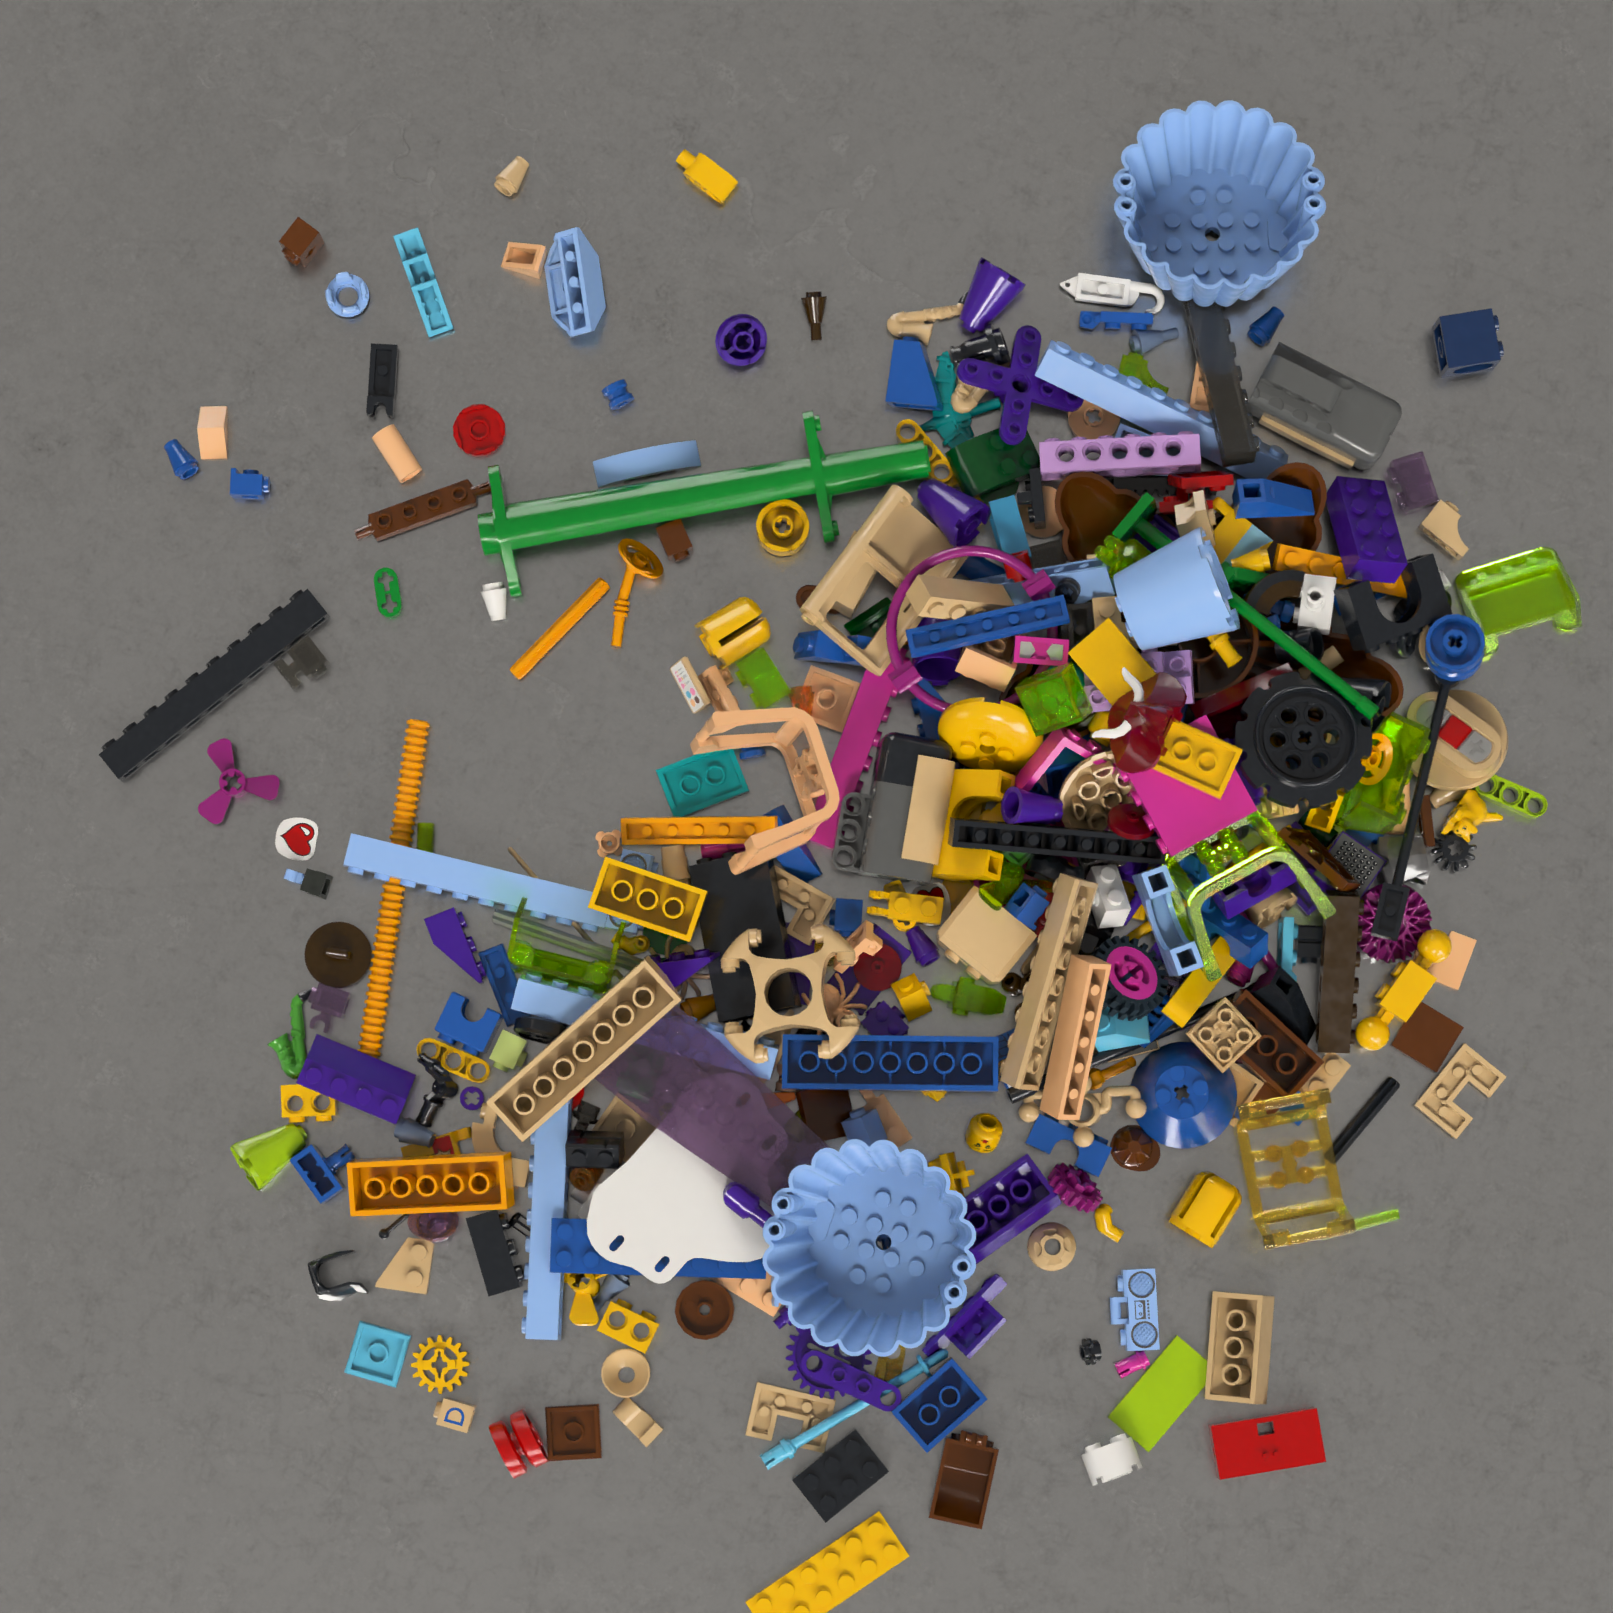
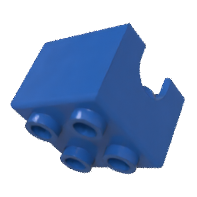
(455, 1026)

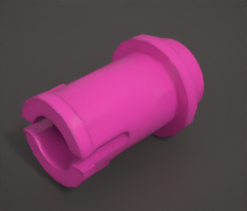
(1132, 1363)

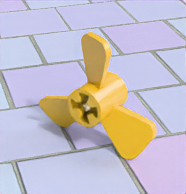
(583, 1308)

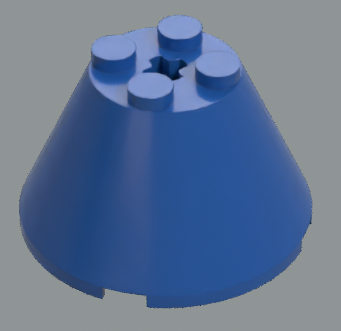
(1192, 1119)

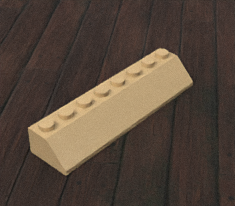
(1044, 991)
(584, 1048)

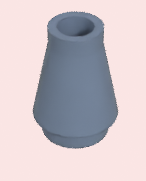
(413, 1133)

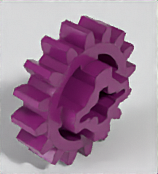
(1075, 1187)

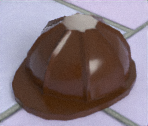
(1134, 1149)

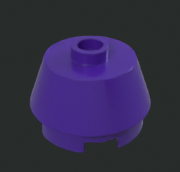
(741, 340)

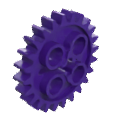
(800, 1348)

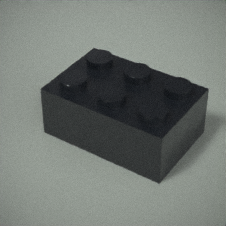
(495, 1252)
(840, 1475)

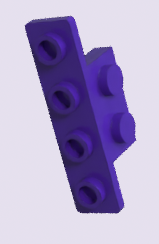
(973, 1323)

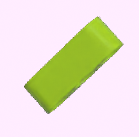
(1522, 796)

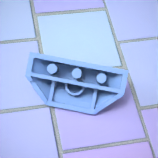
(574, 283)

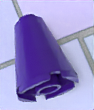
(988, 295)
(953, 511)

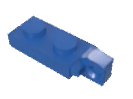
(1114, 320)

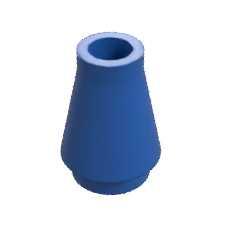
(1265, 327)
(181, 460)

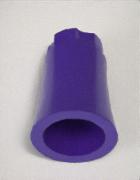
(1030, 807)

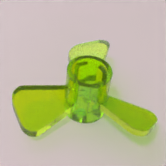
(1000, 892)

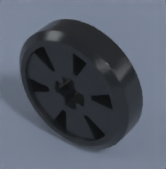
(538, 1028)

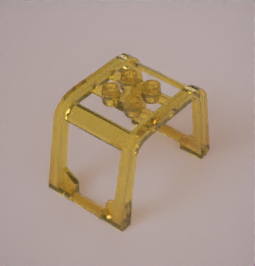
(1254, 1116)

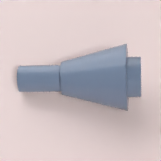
(1145, 340)
(610, 1288)

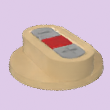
(1469, 741)

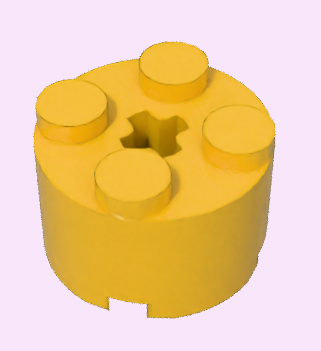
(791, 540)

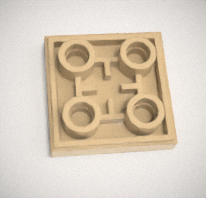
(1223, 1034)

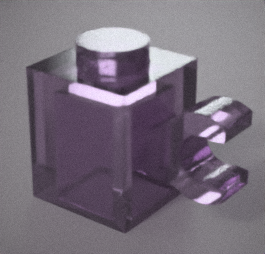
(330, 1003)

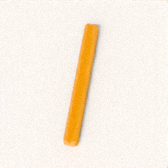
(559, 628)

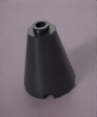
(1378, 691)

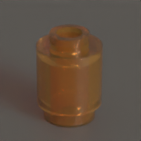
(585, 1178)

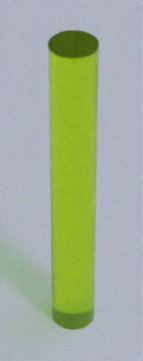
(1375, 1220)

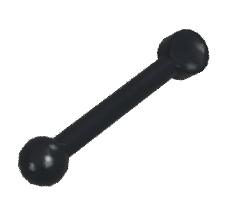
(384, 1233)

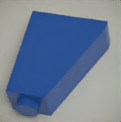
(912, 378)

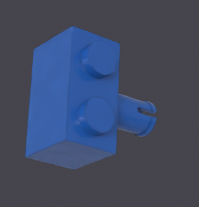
(320, 1171)

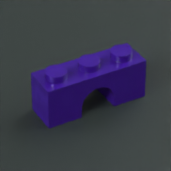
(1254, 888)

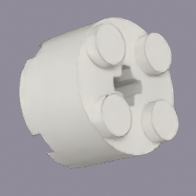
(1111, 1460)

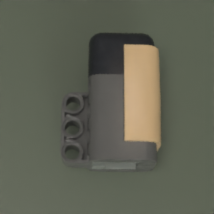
(904, 814)

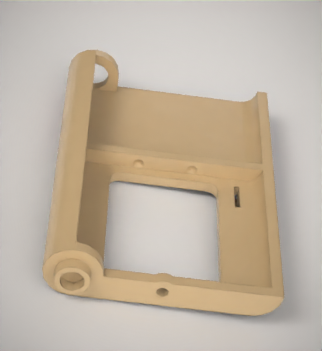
(893, 543)

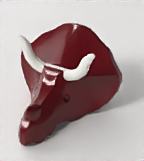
(1142, 721)

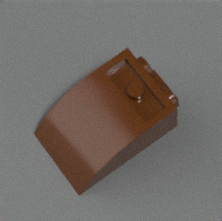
(964, 1479)

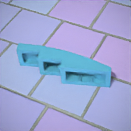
(423, 282)

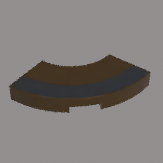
(1273, 588)

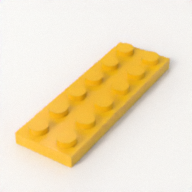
(834, 1571)

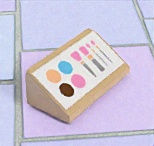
(690, 685)

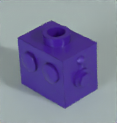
(885, 1020)

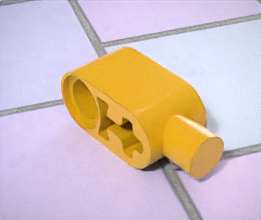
(707, 175)

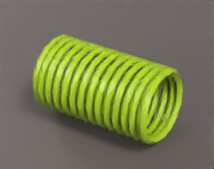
(423, 830)

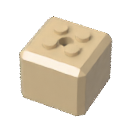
(983, 939)

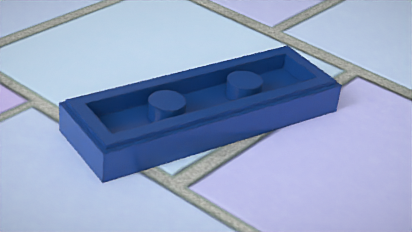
(502, 981)

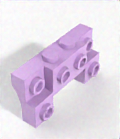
(1175, 663)

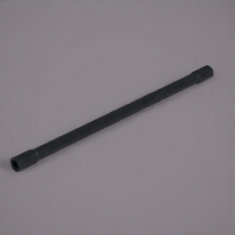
(1016, 1095)

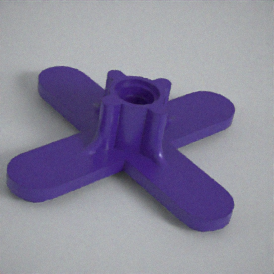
(1021, 377)

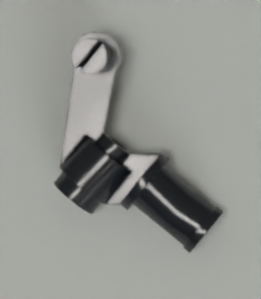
(442, 1089)

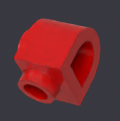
(1012, 573)

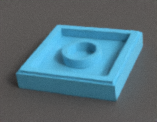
(378, 1354)

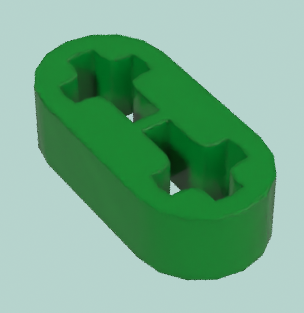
(394, 591)

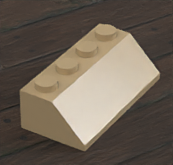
(1239, 1347)

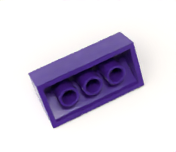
(356, 1079)
(1008, 1205)

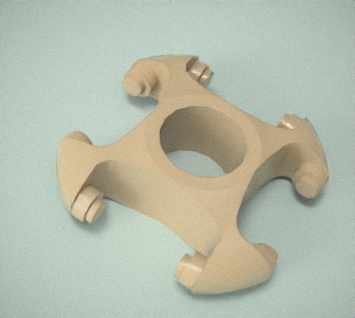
(766, 970)

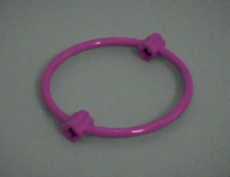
(906, 675)

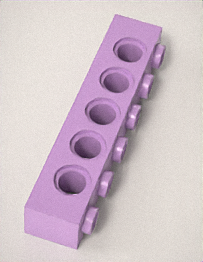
(1132, 465)

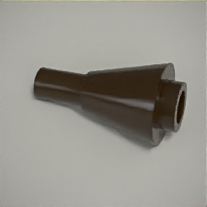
(814, 308)

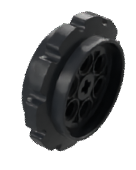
(1266, 764)

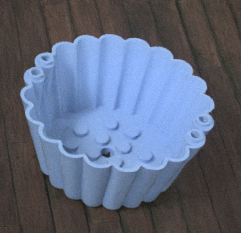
(1222, 175)
(830, 1255)

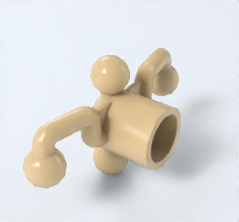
(1101, 1104)

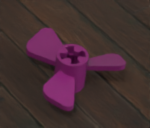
(216, 805)

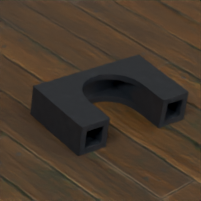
(1424, 606)

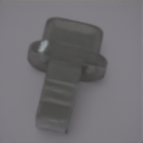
(586, 1115)

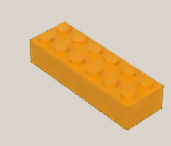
(430, 1184)

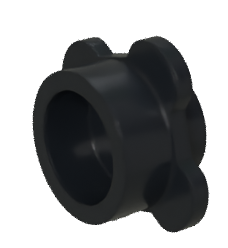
(1090, 1351)

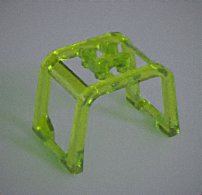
(1245, 865)

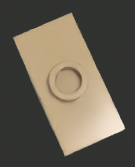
(1195, 515)

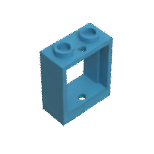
(1007, 526)

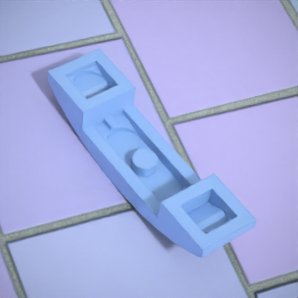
(646, 462)

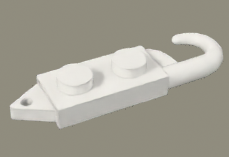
(1111, 291)

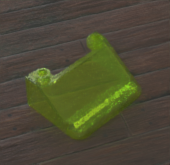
(1519, 594)

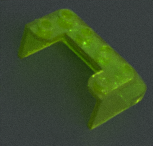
(1381, 805)

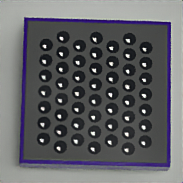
(1357, 859)

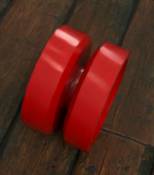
(523, 1441)

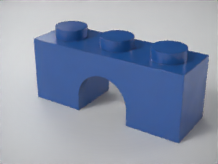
(1245, 939)
(1047, 1132)

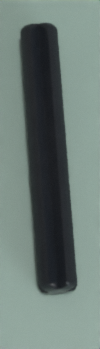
(1364, 1117)

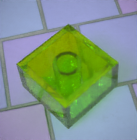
(1053, 699)

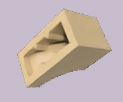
(1442, 528)

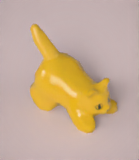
(1467, 815)

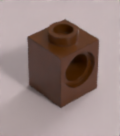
(675, 540)

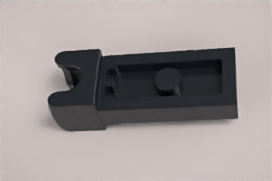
(382, 379)

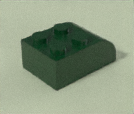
(990, 463)

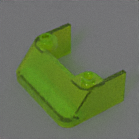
(576, 972)

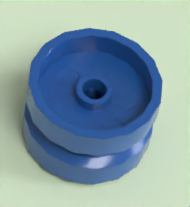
(1454, 647)

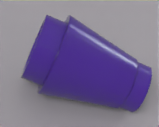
(922, 947)

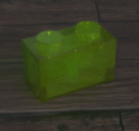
(762, 679)

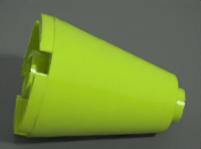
(268, 1153)

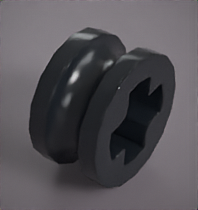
(1068, 583)

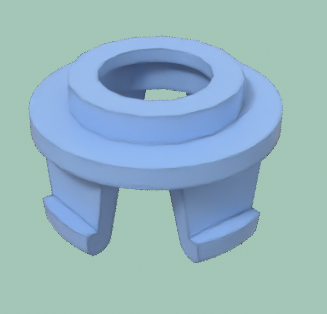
(346, 280)

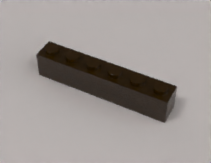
(1337, 973)

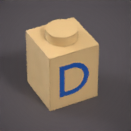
(454, 1414)

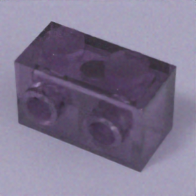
(1412, 482)

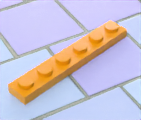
(1326, 565)
(693, 829)

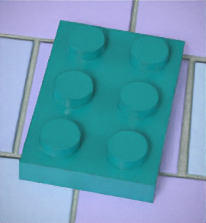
(702, 781)

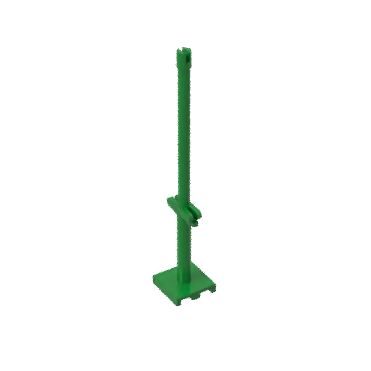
(1137, 522)

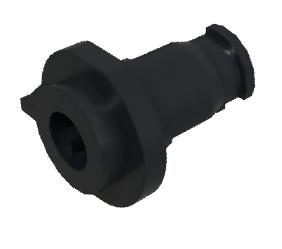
(983, 348)

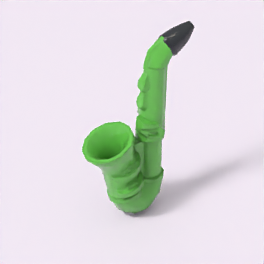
(293, 1053)

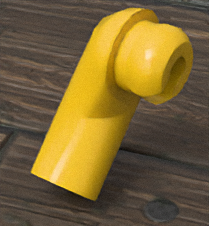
(634, 944)
(1104, 1223)

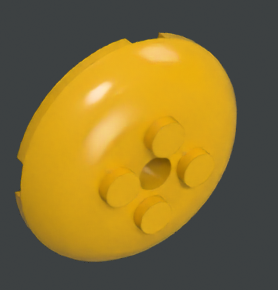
(988, 734)

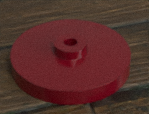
(1128, 822)
(879, 970)

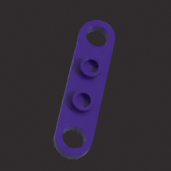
(851, 1380)

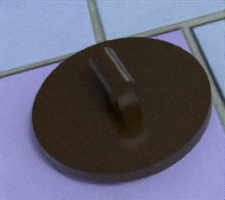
(338, 954)

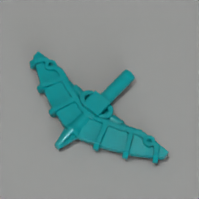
(953, 426)

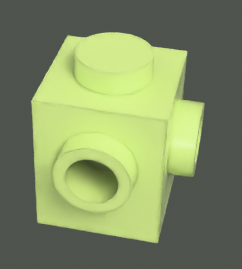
(509, 1051)

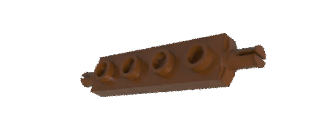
(422, 510)

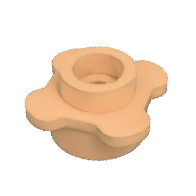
(603, 838)

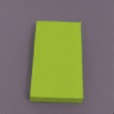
(1161, 1394)

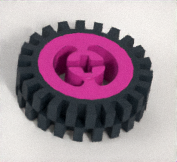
(1141, 991)

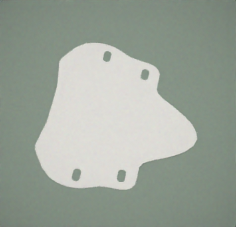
(669, 1207)

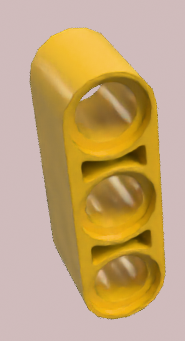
(467, 1060)

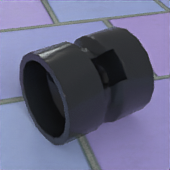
(1308, 638)

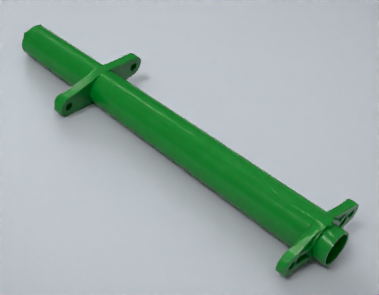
(652, 502)

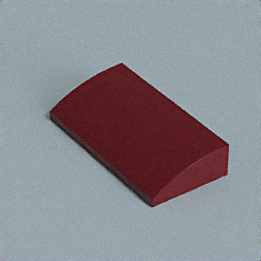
(1225, 706)

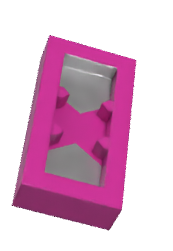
(1040, 650)

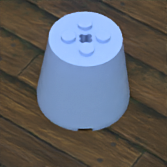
(1176, 594)

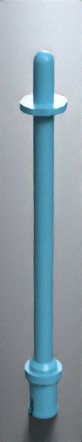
(788, 1448)

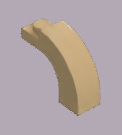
(484, 1142)

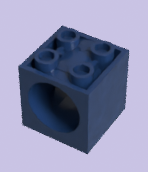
(1467, 342)

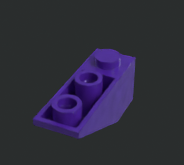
(449, 936)
(681, 967)

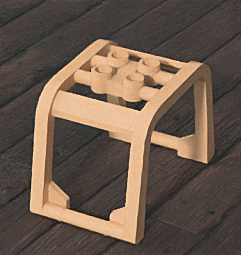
(809, 774)

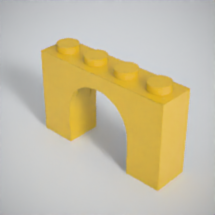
(968, 791)

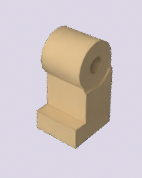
(638, 1421)

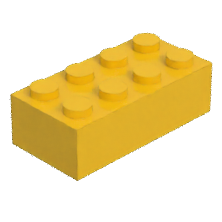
(648, 899)

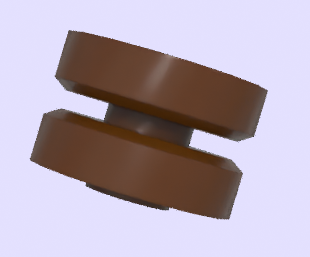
(693, 1321)

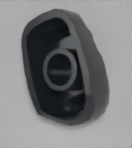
(1050, 866)

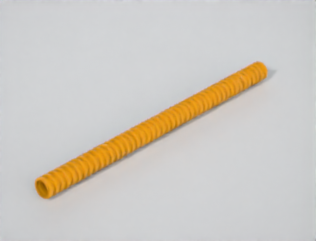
(393, 890)

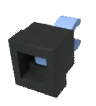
(311, 882)

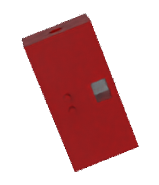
(1266, 1443)

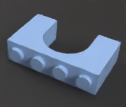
(1155, 894)

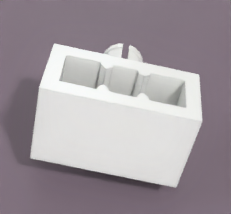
(1316, 603)
(1110, 901)

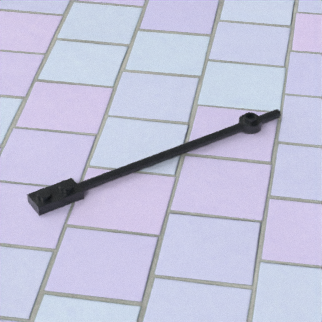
(1395, 896)

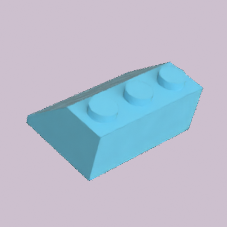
(1121, 1033)

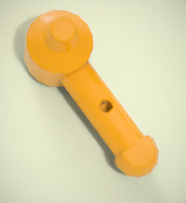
(1099, 1076)

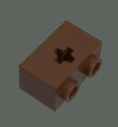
(301, 243)

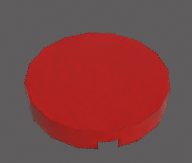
(479, 430)

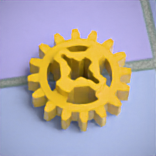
(440, 1382)

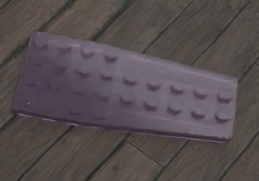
(711, 1104)

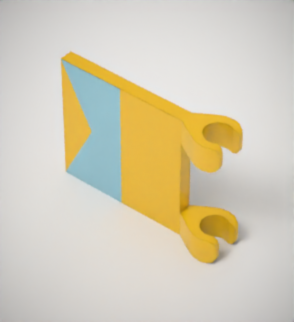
(1235, 536)

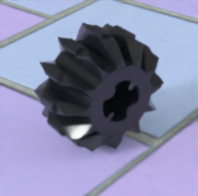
(1456, 859)

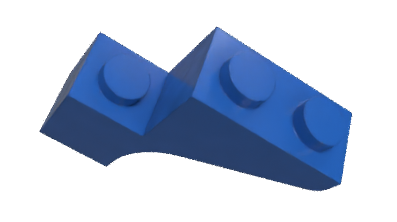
(820, 648)

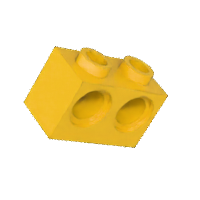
(309, 1106)
(626, 1332)

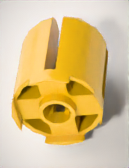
(727, 621)
(1206, 1208)

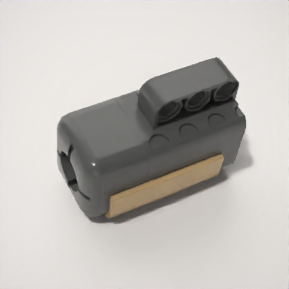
(1323, 409)

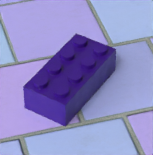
(1365, 529)

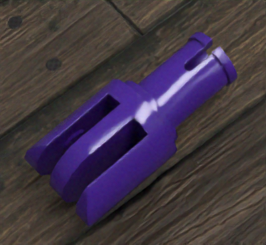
(745, 1203)

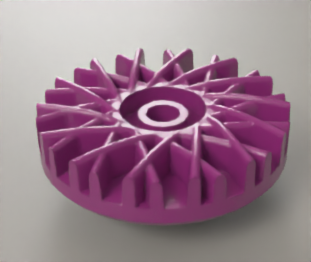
(1414, 924)

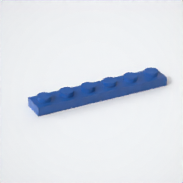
(987, 626)

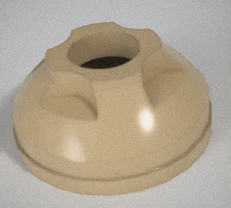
(1036, 1248)
(625, 1359)

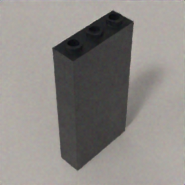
(729, 910)

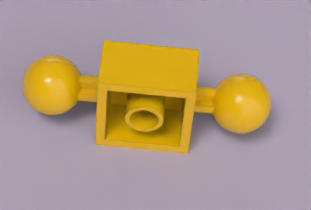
(1405, 990)

